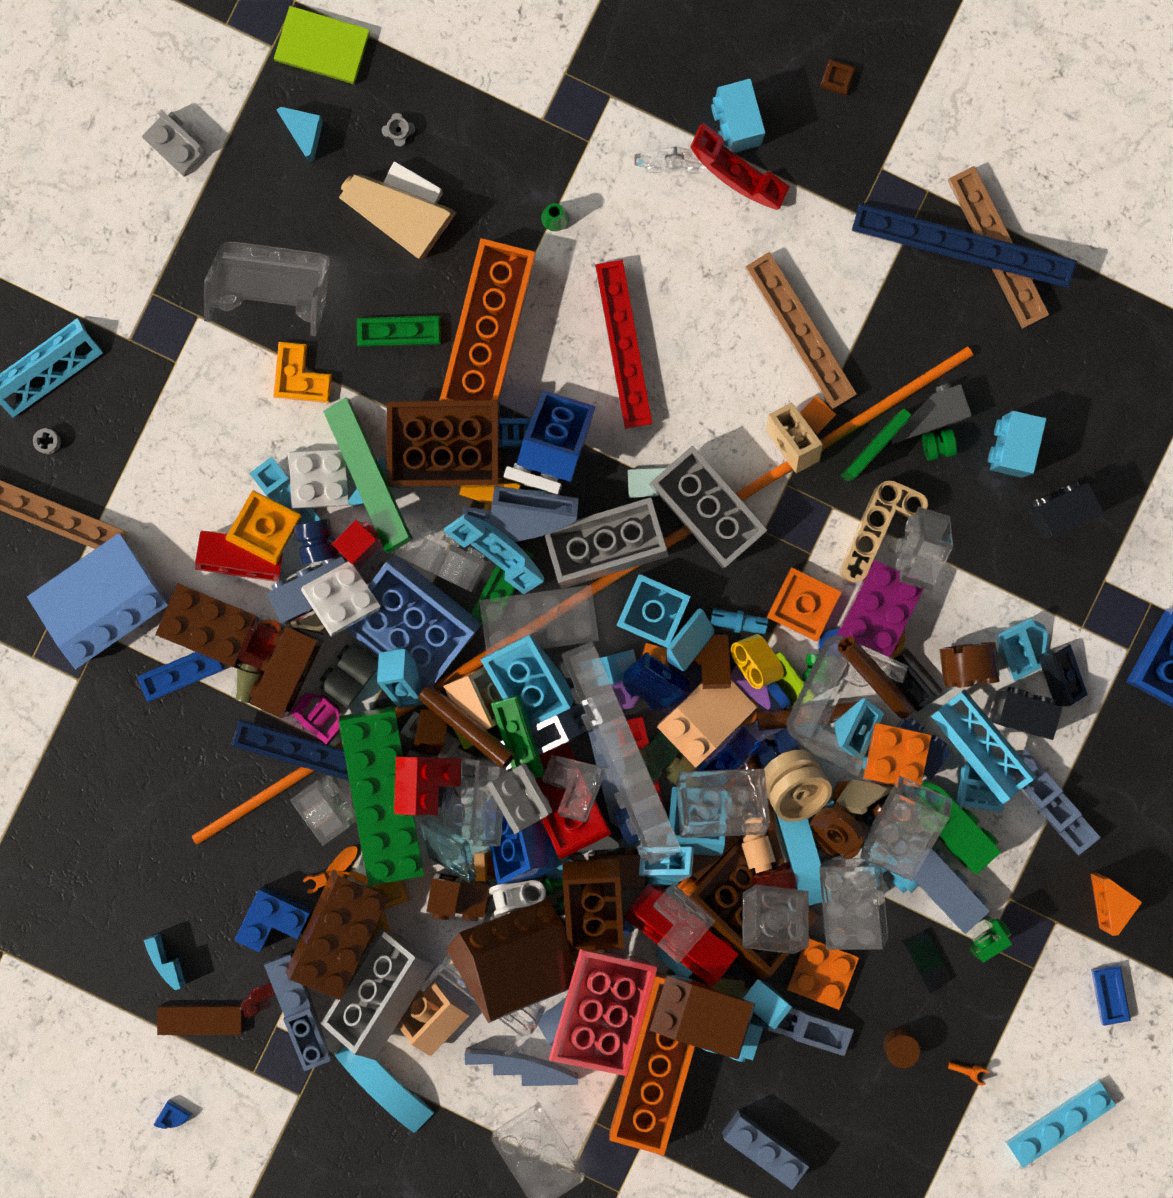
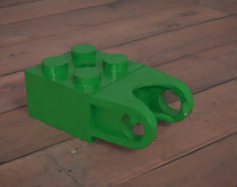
(963, 837)

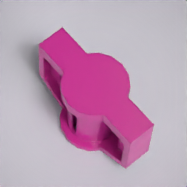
(318, 716)

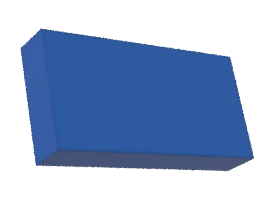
(1110, 995)

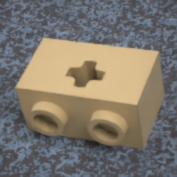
(794, 437)

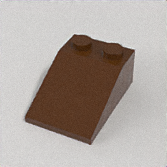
(702, 1016)

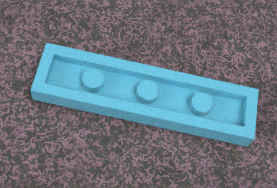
(1060, 1123)

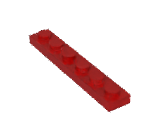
(623, 344)

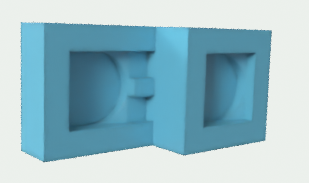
(168, 969)

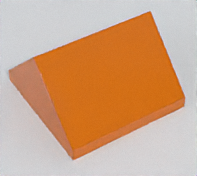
(1113, 904)

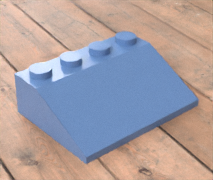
(98, 600)
(415, 618)

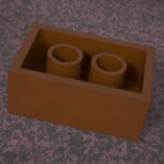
(205, 625)
(285, 671)
(593, 904)

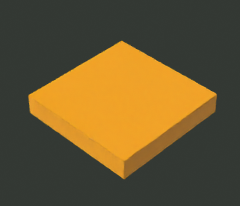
(263, 527)

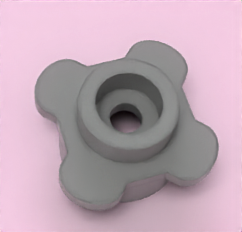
(390, 129)

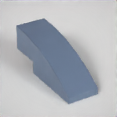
(814, 1030)

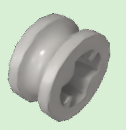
(41, 434)

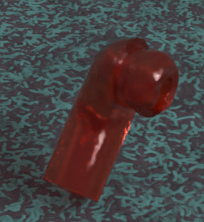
(257, 995)

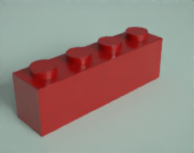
(706, 959)

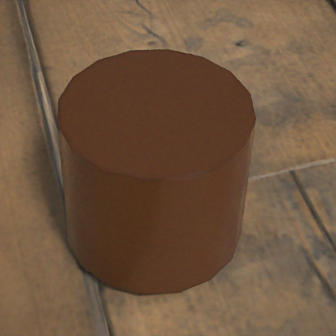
(901, 1048)

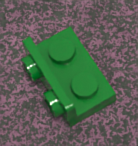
(986, 945)

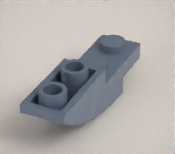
(299, 1015)

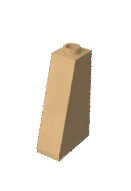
(399, 214)

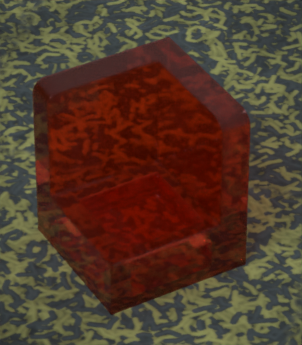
(257, 645)

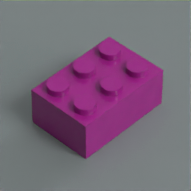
(880, 609)

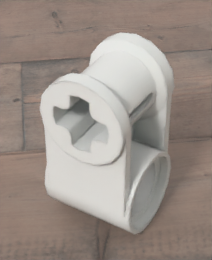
(511, 896)

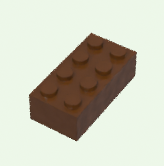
(336, 934)

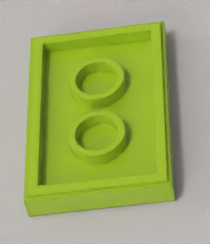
(322, 45)

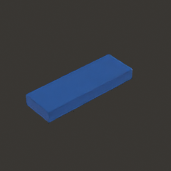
(178, 675)

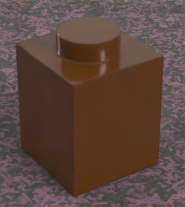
(428, 733)

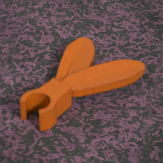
(340, 864)

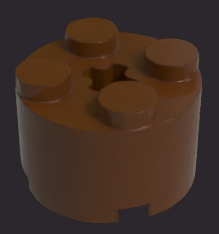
(969, 664)

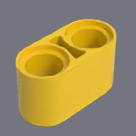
(757, 661)

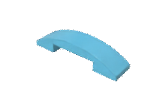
(276, 486)
(499, 548)
(803, 857)
(386, 1089)

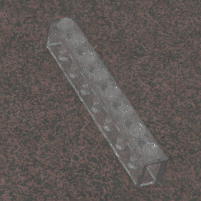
(621, 753)

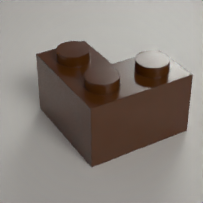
(455, 895)

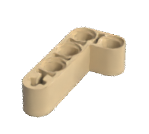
(876, 534)

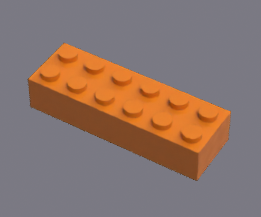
(488, 322)
(652, 1085)

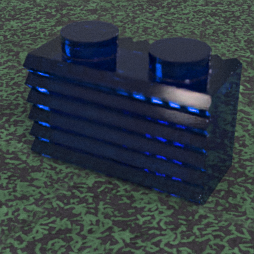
(656, 684)
(732, 752)

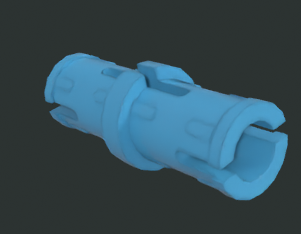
(738, 621)

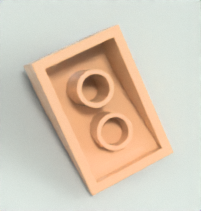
(705, 720)

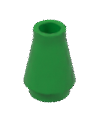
(554, 223)

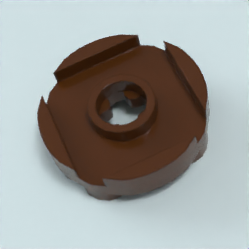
(850, 836)

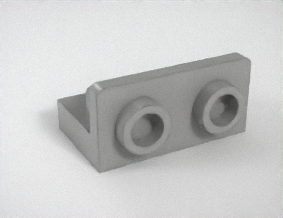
(173, 143)
(520, 798)

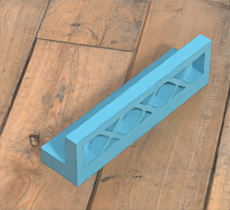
(43, 358)
(978, 749)

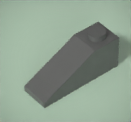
(936, 412)

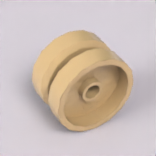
(796, 785)

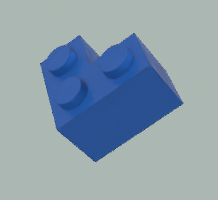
(269, 912)

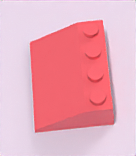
(603, 1011)

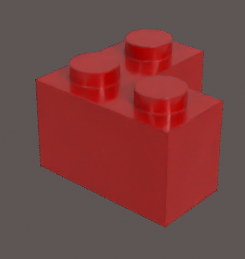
(419, 782)

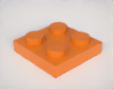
(804, 604)
(895, 754)
(822, 974)

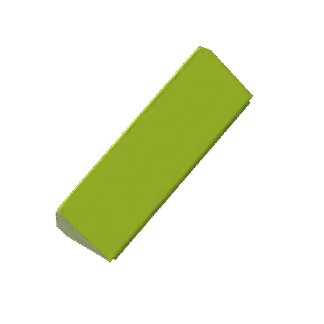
(791, 681)

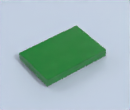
(876, 445)

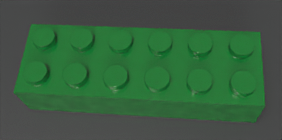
(386, 838)

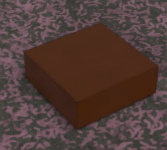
(837, 77)

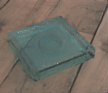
(448, 849)

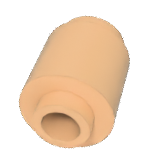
(758, 852)

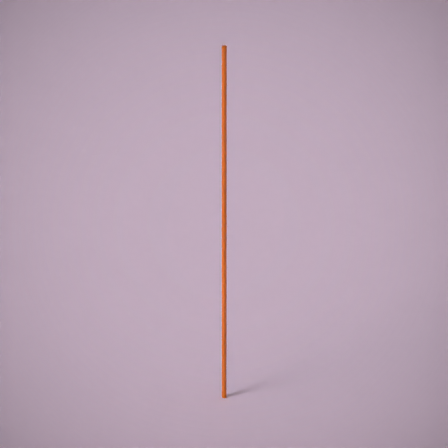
(607, 580)

